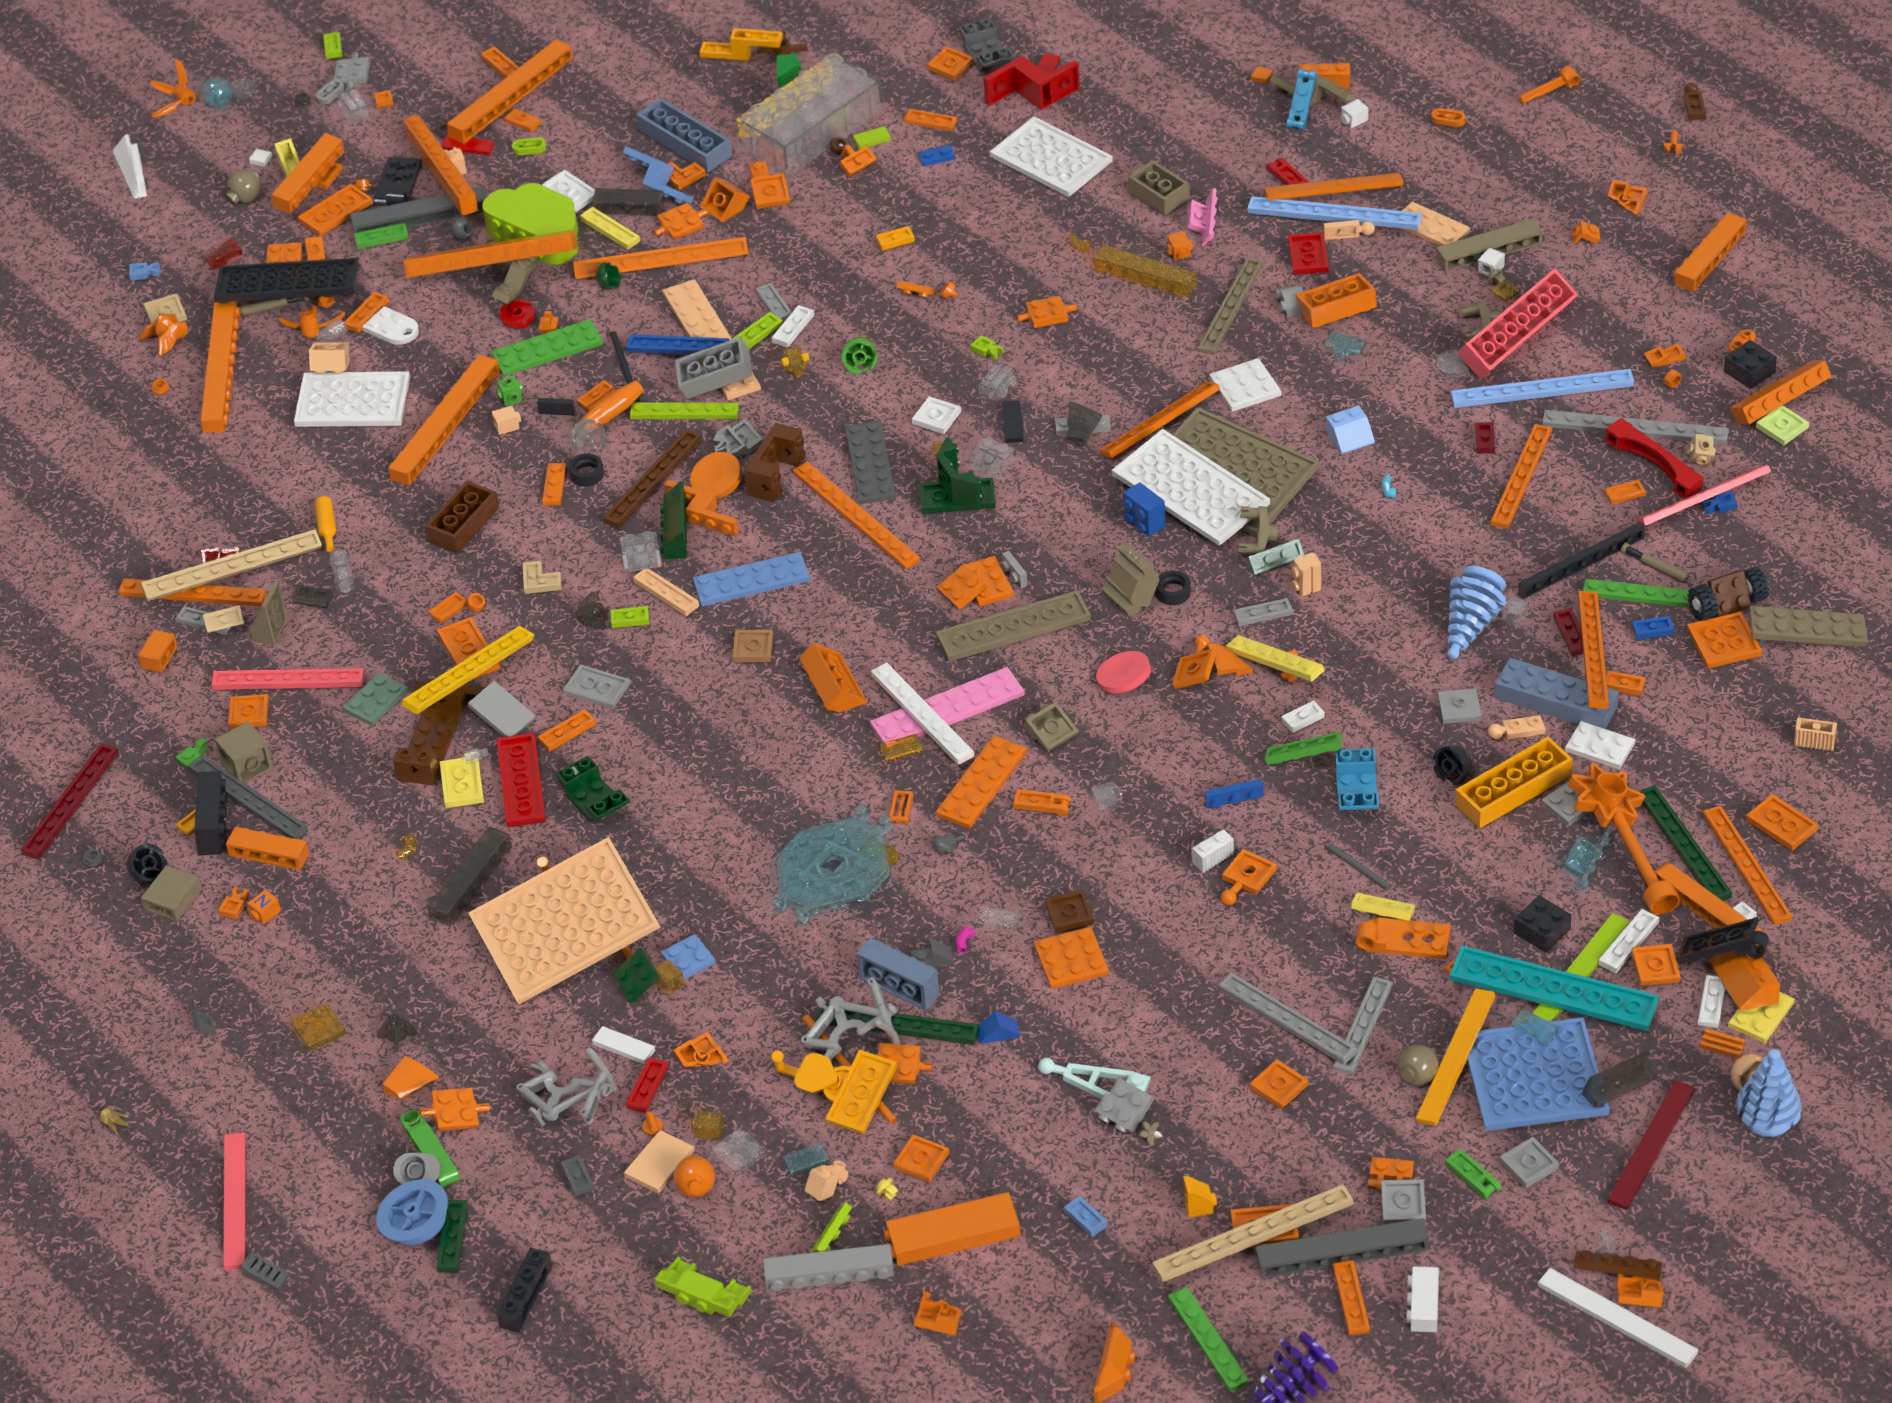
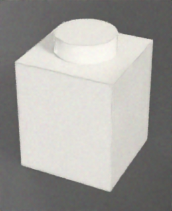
(1354, 113)
(1490, 261)

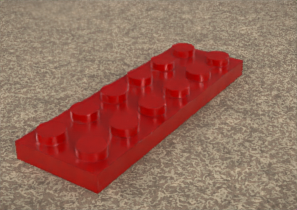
(521, 780)

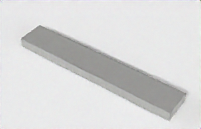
(1365, 1021)

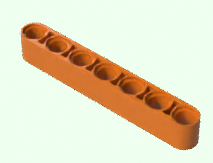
(1699, 899)

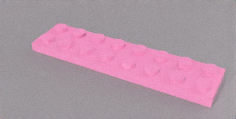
(953, 704)

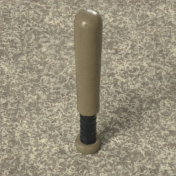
(268, 305)
(1658, 564)

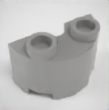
(1288, 300)

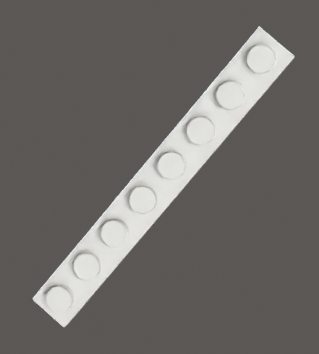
(922, 713)

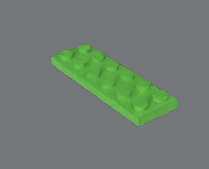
(547, 347)

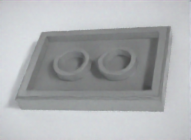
(596, 686)
(501, 710)

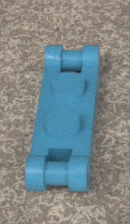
(1301, 99)

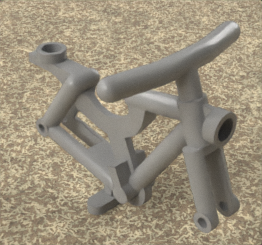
(836, 1009)
(552, 1108)

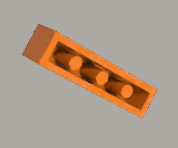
(267, 848)

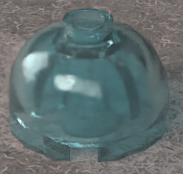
(216, 93)

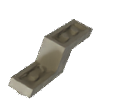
(1321, 84)
(515, 279)

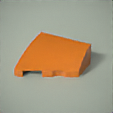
(1628, 196)
(1228, 662)
(700, 1052)
(1643, 1291)
(942, 1316)

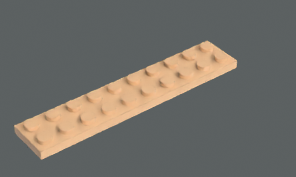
(701, 321)

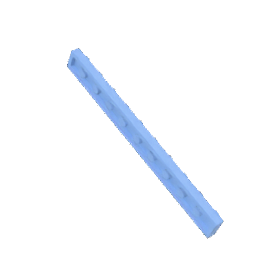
(1334, 212)
(1542, 388)

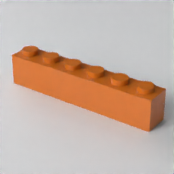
(307, 173)
(1710, 252)
(1780, 392)

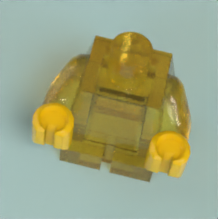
(794, 361)

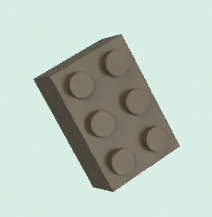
(1158, 187)

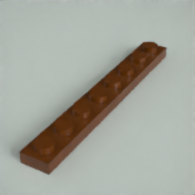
(652, 478)

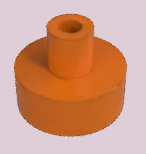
(948, 290)

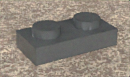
(577, 1176)

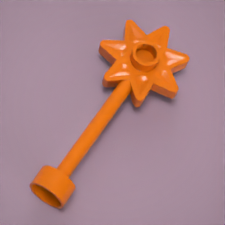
(1612, 800)

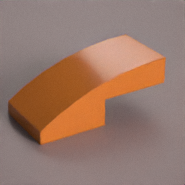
(1660, 357)

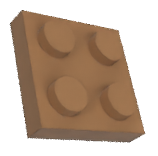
(753, 646)

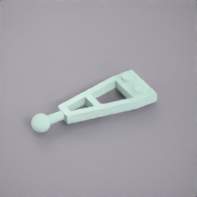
(1047, 1066)

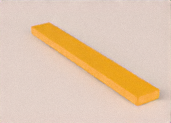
(1455, 1057)

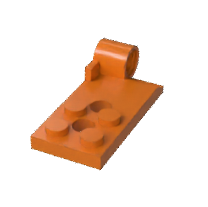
(1387, 935)

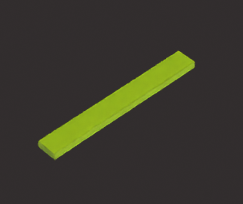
(1589, 958)

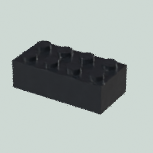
(210, 813)

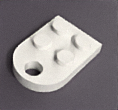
(391, 326)

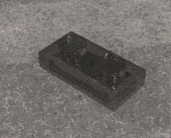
(312, 596)

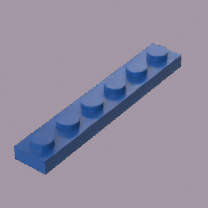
(670, 344)

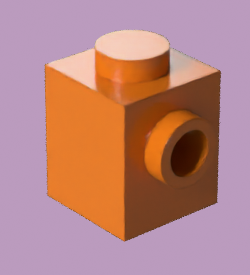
(1179, 246)

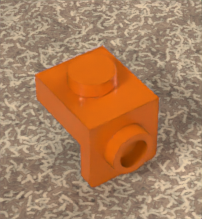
(1585, 231)

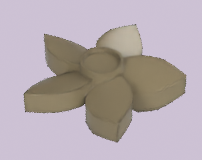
(1150, 1132)

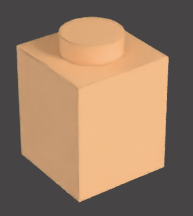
(506, 419)

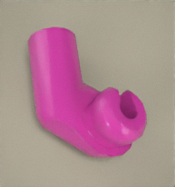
(965, 932)

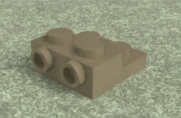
(1050, 726)

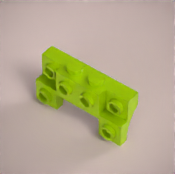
(701, 1291)

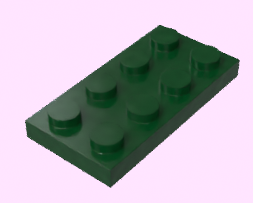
(936, 500)

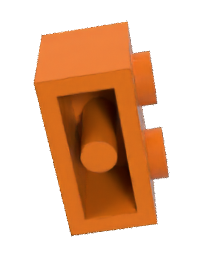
(157, 651)

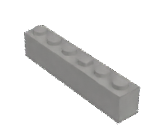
(828, 1267)

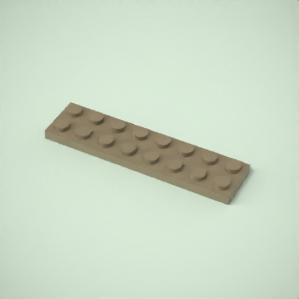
(1013, 625)

